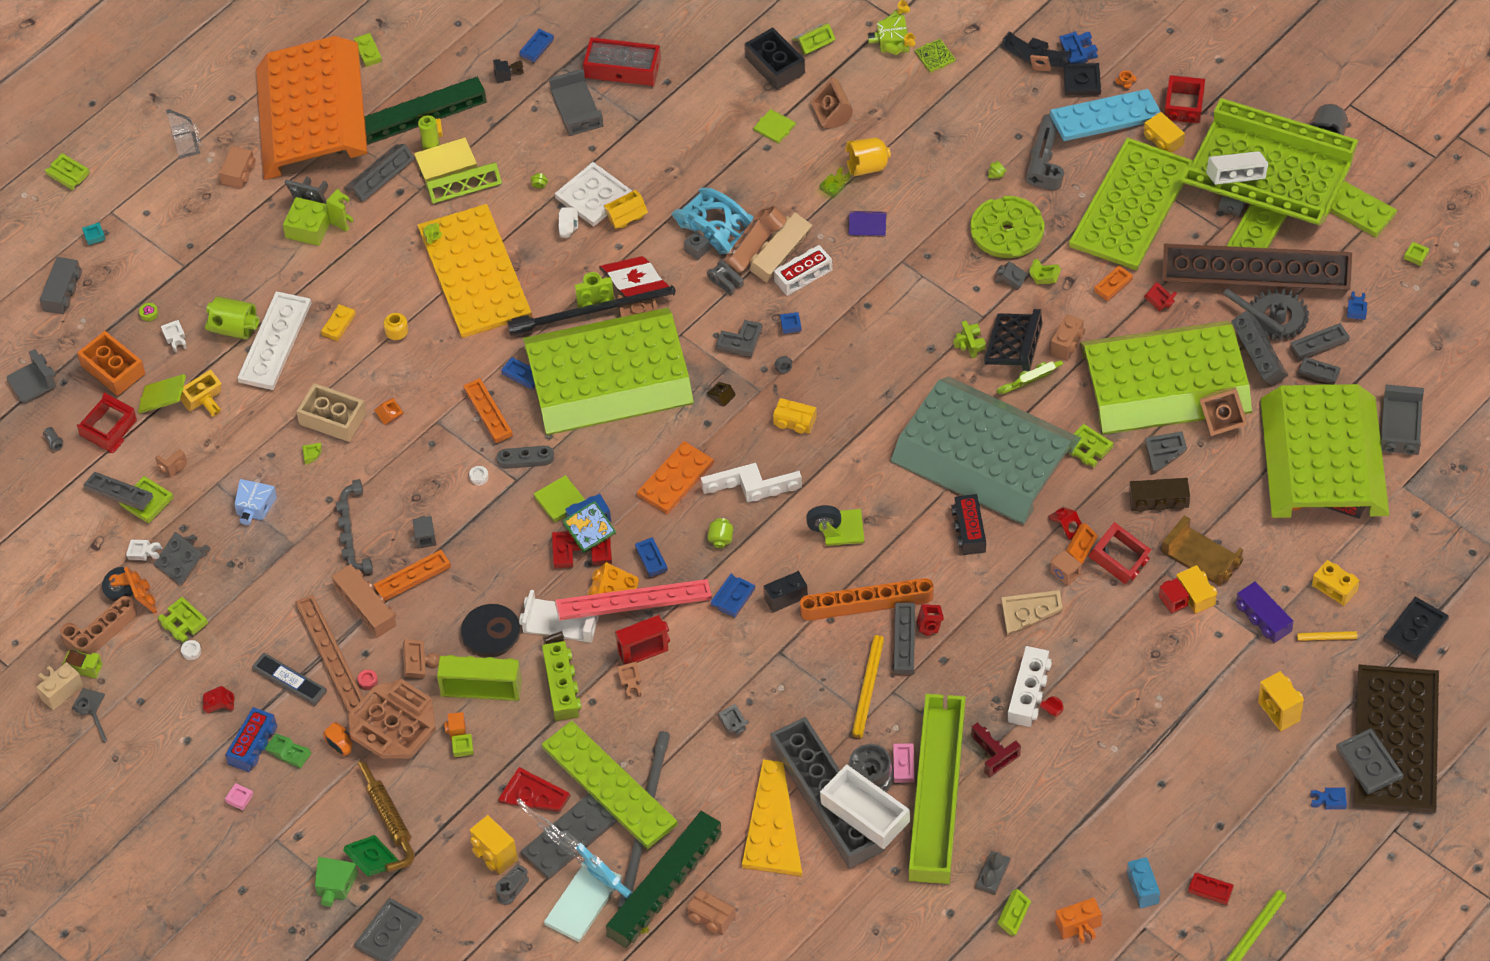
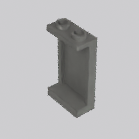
(1402, 419)

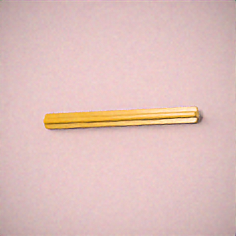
(868, 685)

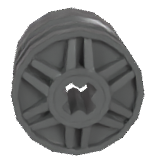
(874, 764)

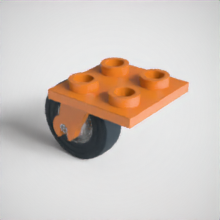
(125, 582)

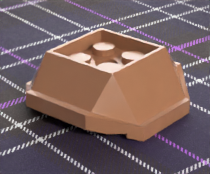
(391, 704)

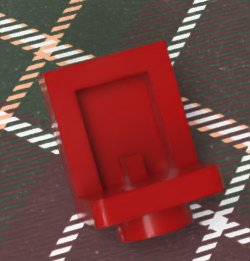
(1160, 297)
(217, 699)

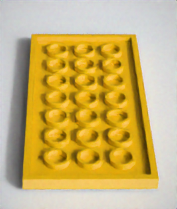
(475, 271)

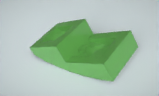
(287, 751)

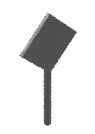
(96, 698)

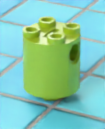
(231, 317)

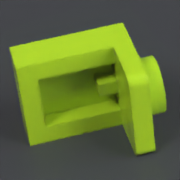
(1044, 273)

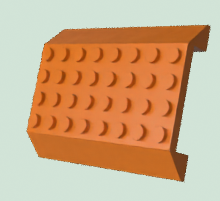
(310, 103)

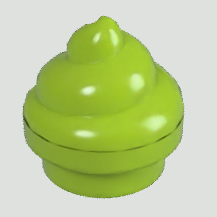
(996, 170)

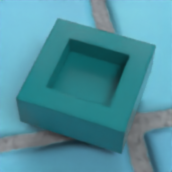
(93, 233)

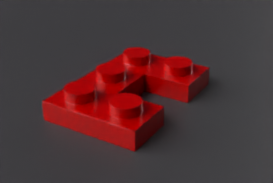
(565, 545)

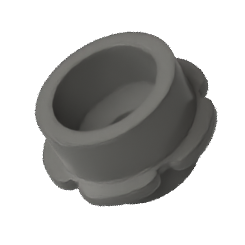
(783, 364)
(83, 701)

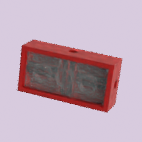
(622, 61)

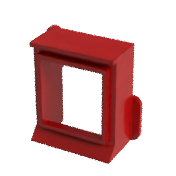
(113, 439)

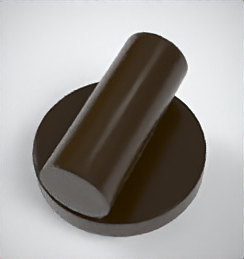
(553, 638)

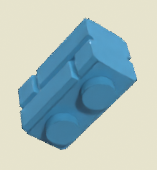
(1143, 882)

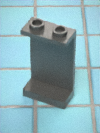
(575, 102)

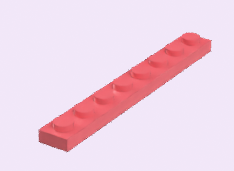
(633, 599)

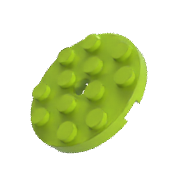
(1015, 242)

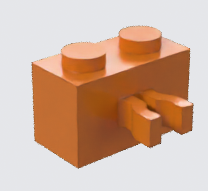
(1079, 919)

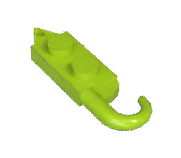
(1030, 376)

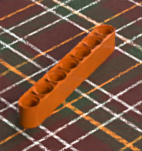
(873, 593)

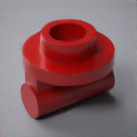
(1053, 706)

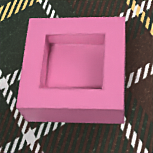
(239, 796)

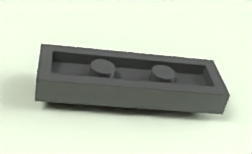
(1319, 341)

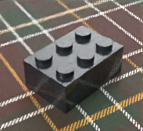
(774, 58)

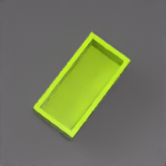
(479, 678)

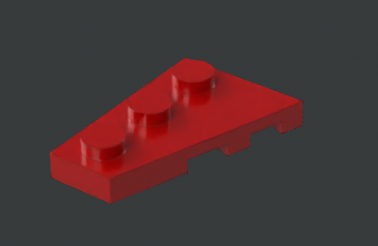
(534, 792)

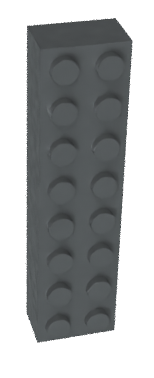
(811, 771)

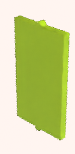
(161, 393)

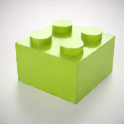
(307, 221)

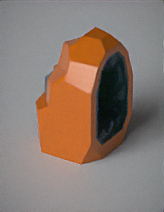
(338, 739)

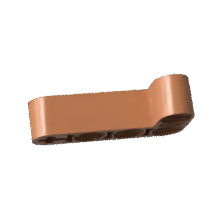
(753, 237)
(122, 613)

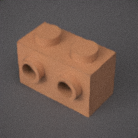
(1067, 337)

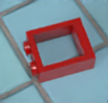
(1185, 85)
(1111, 564)
(642, 640)

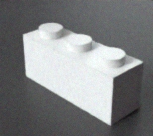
(1237, 167)

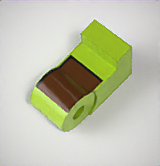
(84, 663)

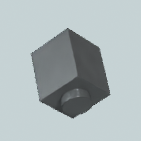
(424, 532)

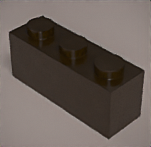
(1159, 494)

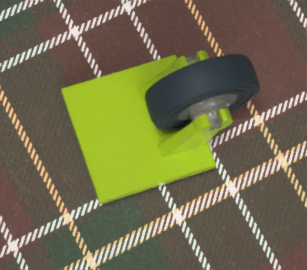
(838, 526)

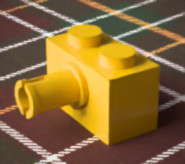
(202, 392)

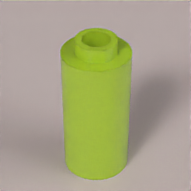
(428, 132)

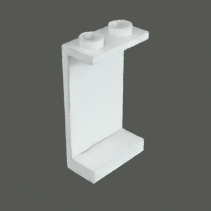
(542, 619)

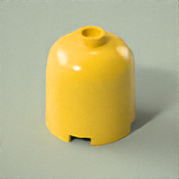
(867, 156)

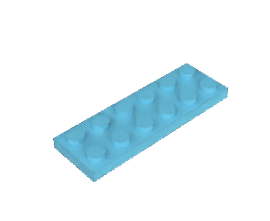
(1104, 114)

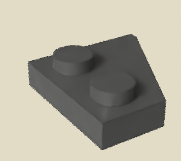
(1164, 449)

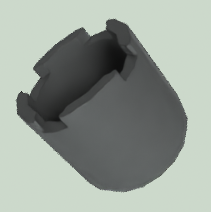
(1330, 118)

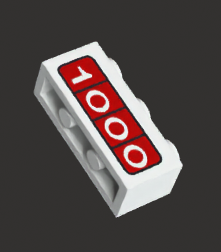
(803, 270)

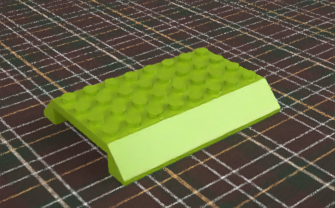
(1303, 161)
(608, 371)
(1163, 374)
(1323, 448)

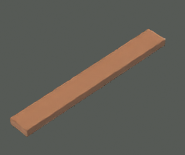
(329, 652)

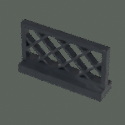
(1027, 340)

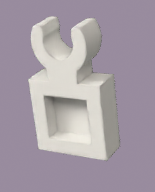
(174, 334)
(141, 549)

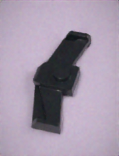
(1035, 47)

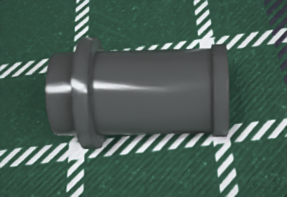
(55, 442)

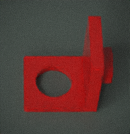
(1065, 517)

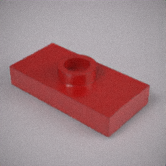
(1210, 888)

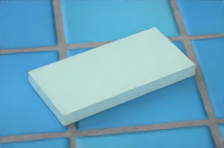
(579, 905)

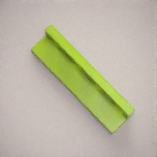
(460, 176)

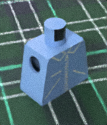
(253, 500)

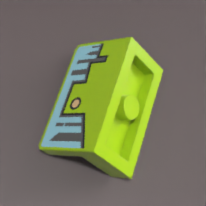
(815, 38)

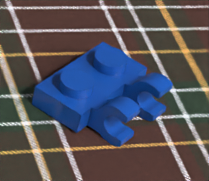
(1074, 42)

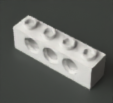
(1032, 660)

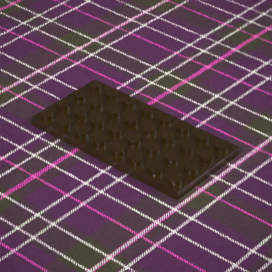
(1404, 716)

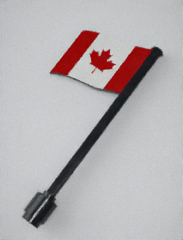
(631, 277)

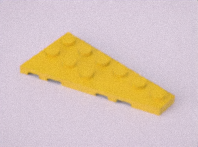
(771, 833)

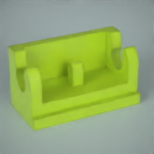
(337, 210)

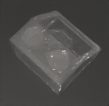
(184, 134)

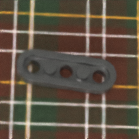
(517, 460)

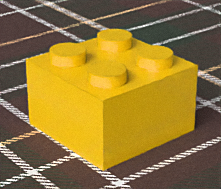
(1280, 700)
(493, 845)

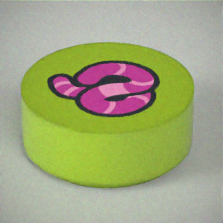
(148, 312)

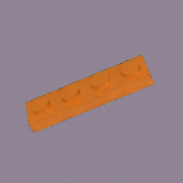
(488, 410)
(412, 575)

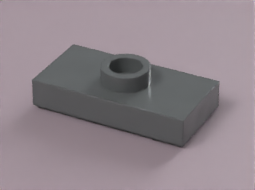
(1319, 371)

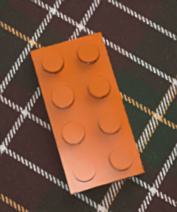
(675, 477)

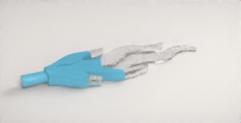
(580, 852)

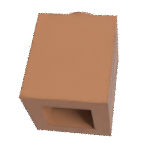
(1065, 567)

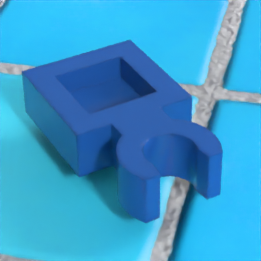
(1357, 307)
(1332, 798)

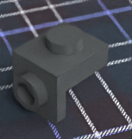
(1010, 274)
(733, 720)

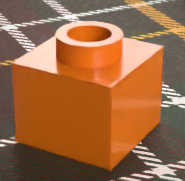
(455, 724)

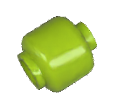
(720, 532)

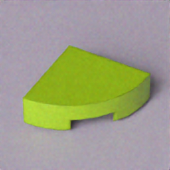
(311, 452)

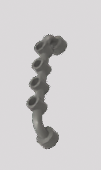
(345, 522)

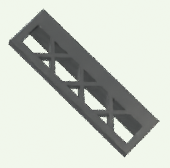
(380, 171)

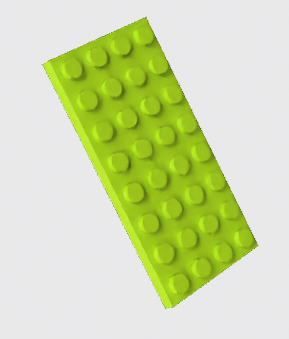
(1131, 204)

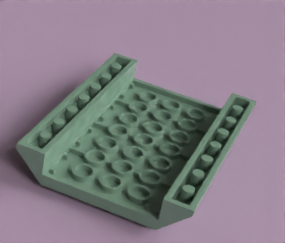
(982, 448)

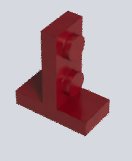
(999, 756)

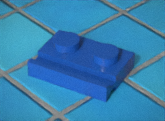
(733, 595)

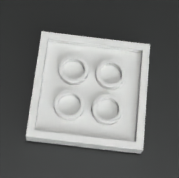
(590, 192)

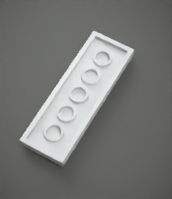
(274, 340)

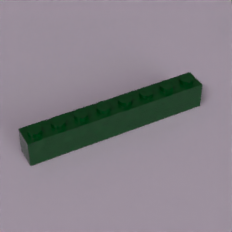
(437, 104)
(663, 879)

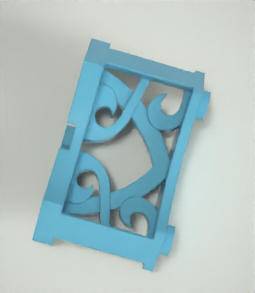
(708, 199)

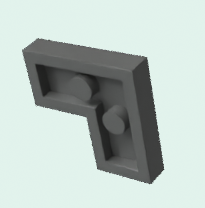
(741, 343)

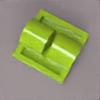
(593, 290)

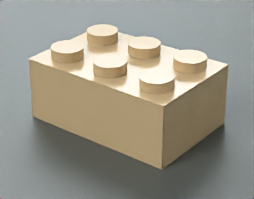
(331, 412)

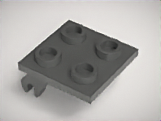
(308, 192)
(180, 557)

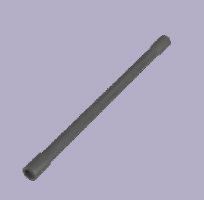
(660, 749)

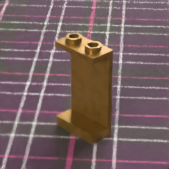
(1195, 549)

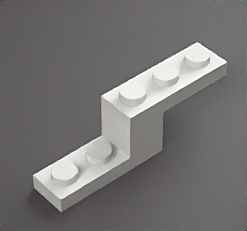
(751, 482)

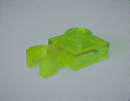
(834, 184)

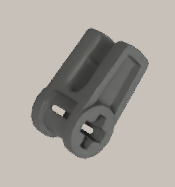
(725, 277)
(511, 884)

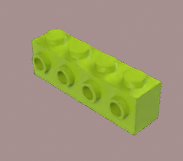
(560, 681)

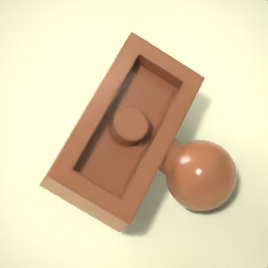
(415, 659)

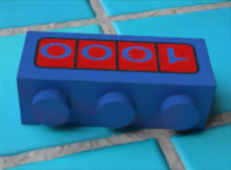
(251, 740)

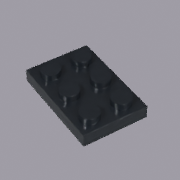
(1416, 628)

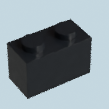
(785, 591)

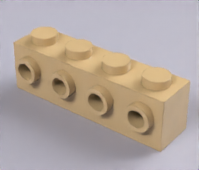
(780, 247)

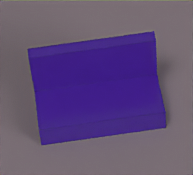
(867, 223)

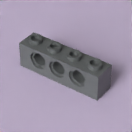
(1259, 348)

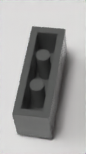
(60, 285)

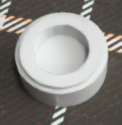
(478, 475)
(191, 650)

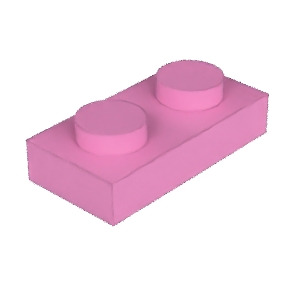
(903, 763)

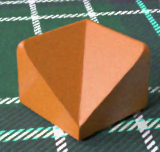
(388, 411)

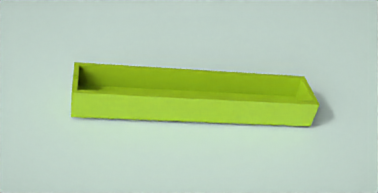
(937, 789)

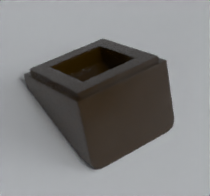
(721, 393)

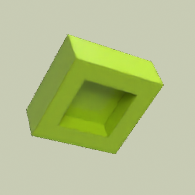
(1416, 253)
(462, 745)

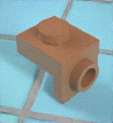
(173, 464)

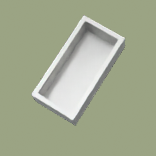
(865, 806)

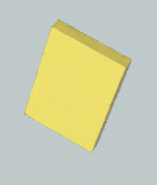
(445, 159)

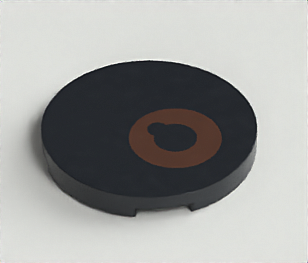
(490, 630)

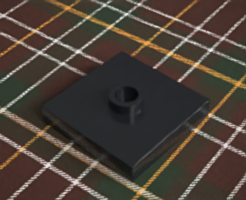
(1082, 79)

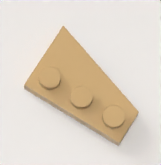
(1029, 609)

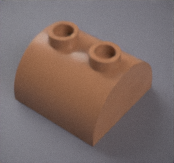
(832, 105)
(1223, 410)

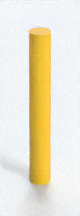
(1326, 636)

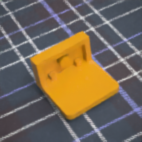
(611, 579)

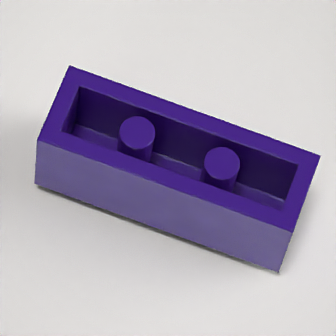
(1264, 612)

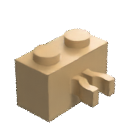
(59, 685)

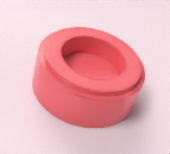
(367, 679)

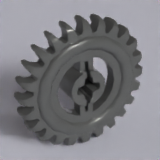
(1278, 307)

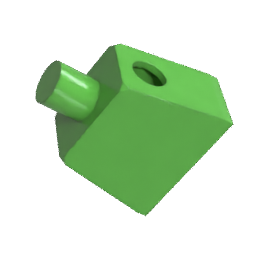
(334, 879)

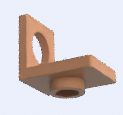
(1040, 67)

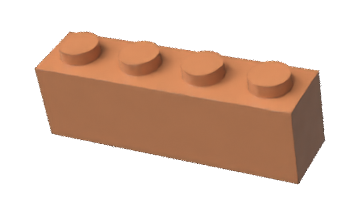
(364, 600)

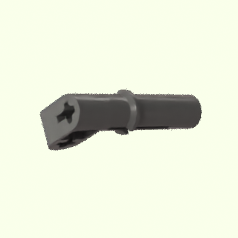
(1040, 171)

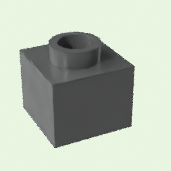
(696, 245)

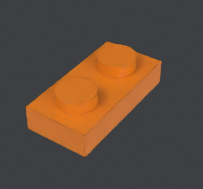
(1113, 283)
(1082, 543)

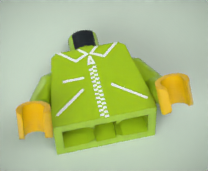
(893, 32)

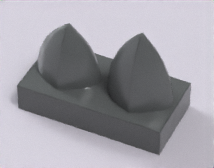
(993, 872)

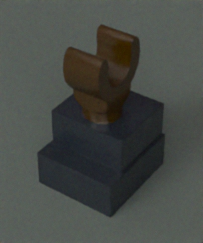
(503, 71)

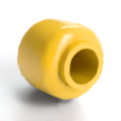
(395, 326)

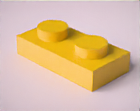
(338, 322)

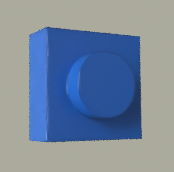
(790, 322)

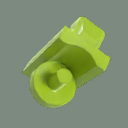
(967, 339)

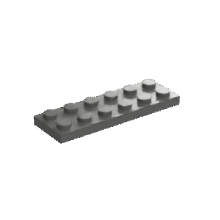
(583, 821)

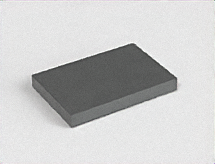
(1369, 761)
(388, 931)

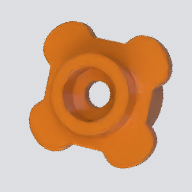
(1126, 78)

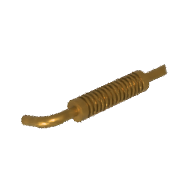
(390, 818)

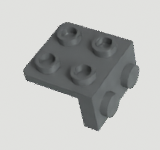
(33, 378)

